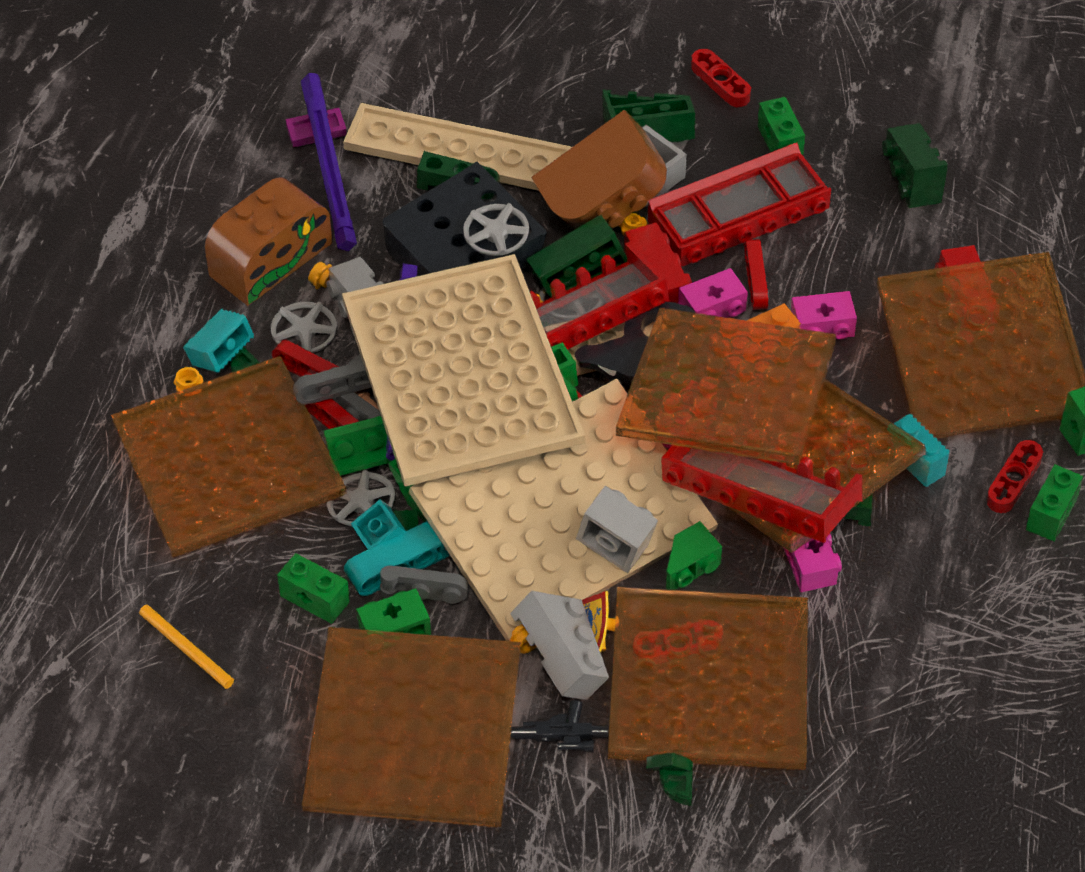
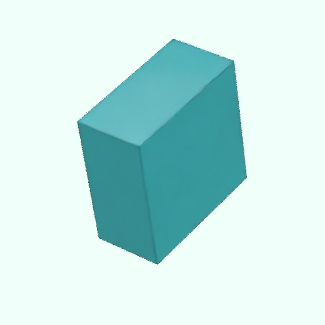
(377, 525)

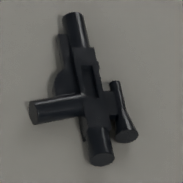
(563, 728)

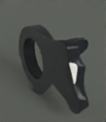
(622, 355)

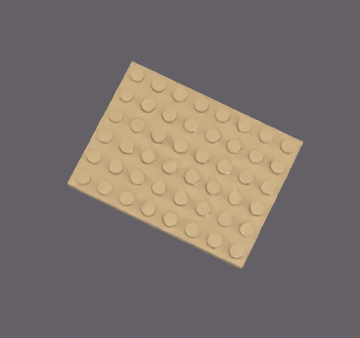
(462, 370)
(520, 519)

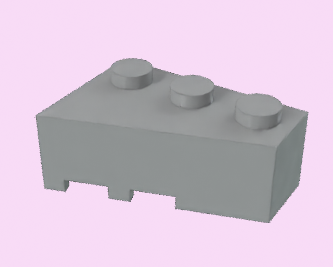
(349, 277)
(565, 640)

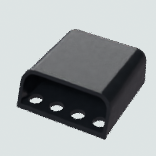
(431, 226)

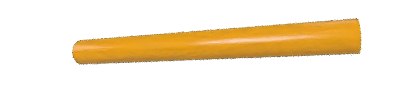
(186, 646)

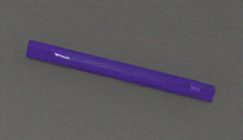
(318, 114)

